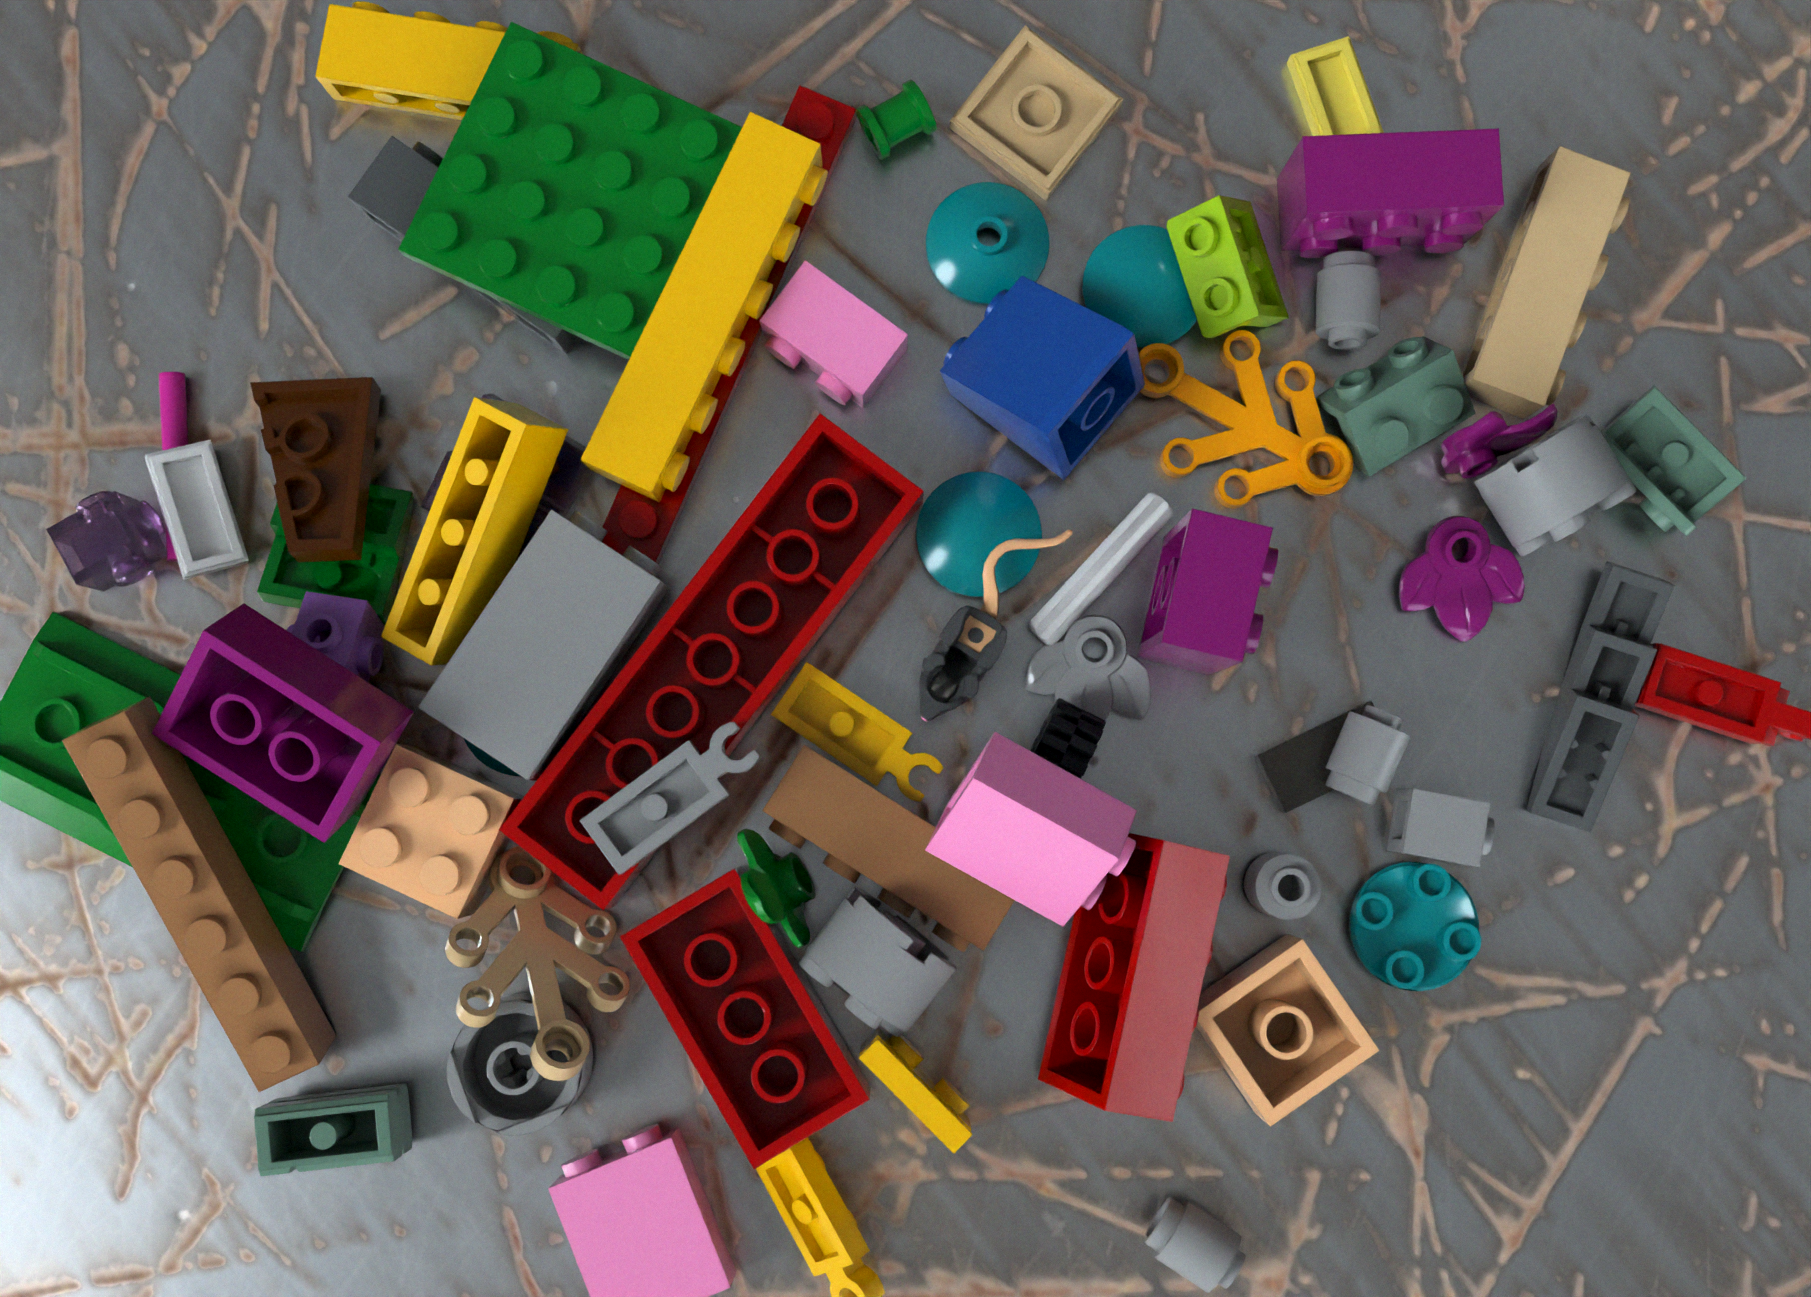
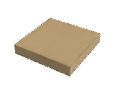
(1035, 113)

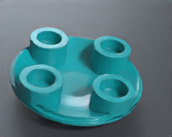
(1139, 285)
(966, 522)
(1414, 926)

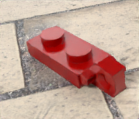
(1721, 698)

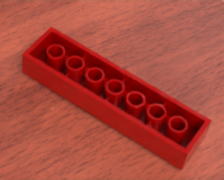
(722, 643)

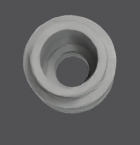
(1348, 300)
(1366, 754)
(1263, 881)
(1195, 1245)

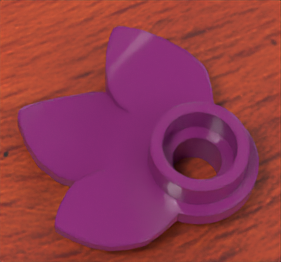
(1477, 446)
(1462, 587)

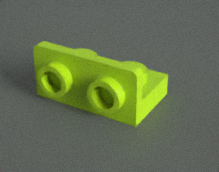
(1226, 266)

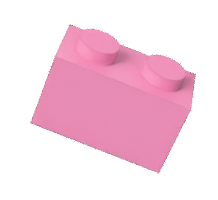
(832, 336)

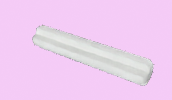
(1101, 568)

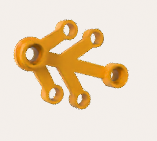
(1251, 424)

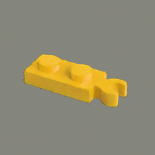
(850, 730)
(820, 1221)

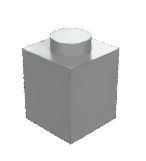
(1440, 827)

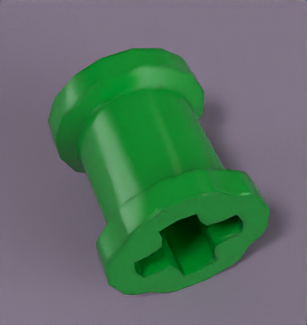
(896, 119)

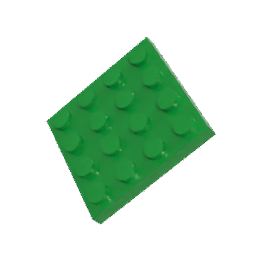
(569, 190)

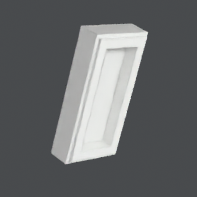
(196, 509)

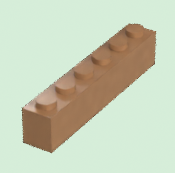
(202, 894)

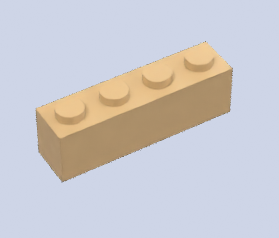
(1544, 283)

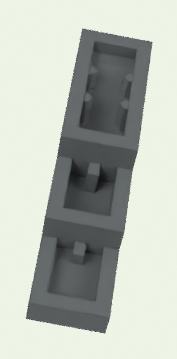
(1598, 697)

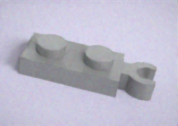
(664, 800)

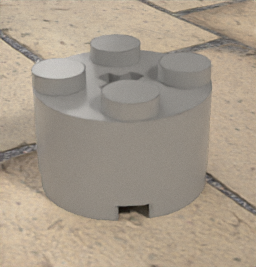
(1555, 485)
(878, 962)
(495, 1093)

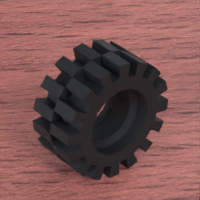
(1069, 737)

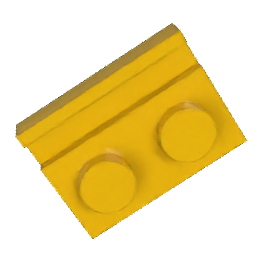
(936, 1105)

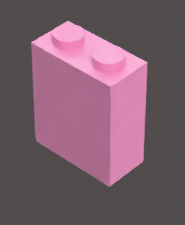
(1033, 831)
(642, 1220)

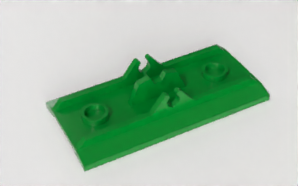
(83, 676)

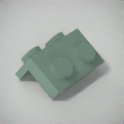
(1398, 402)
(1670, 462)

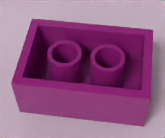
(1389, 191)
(1207, 593)
(281, 721)

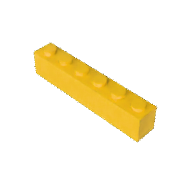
(705, 308)

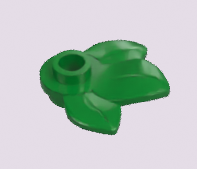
(776, 886)

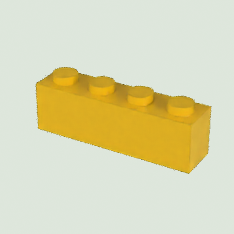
(408, 61)
(473, 526)

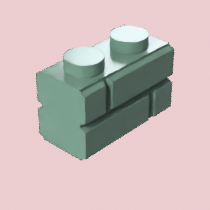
(333, 1129)

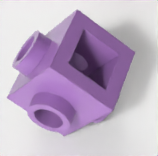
(343, 631)

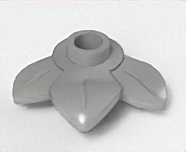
(1090, 683)

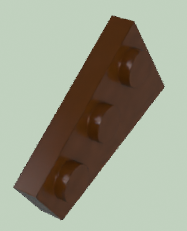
(321, 461)

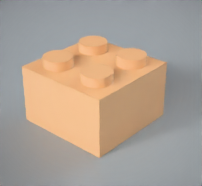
(431, 831)
(1281, 1028)

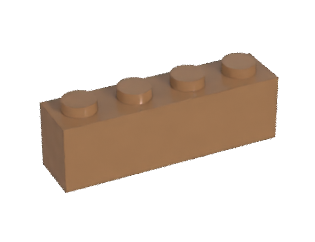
(884, 843)

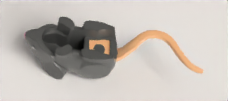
(970, 640)

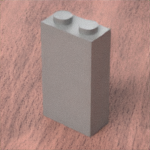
(545, 644)

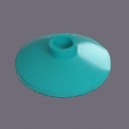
(978, 270)

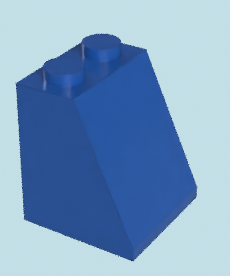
(1045, 373)

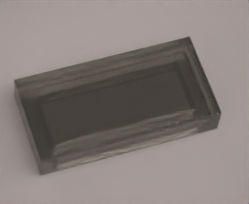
(1297, 765)

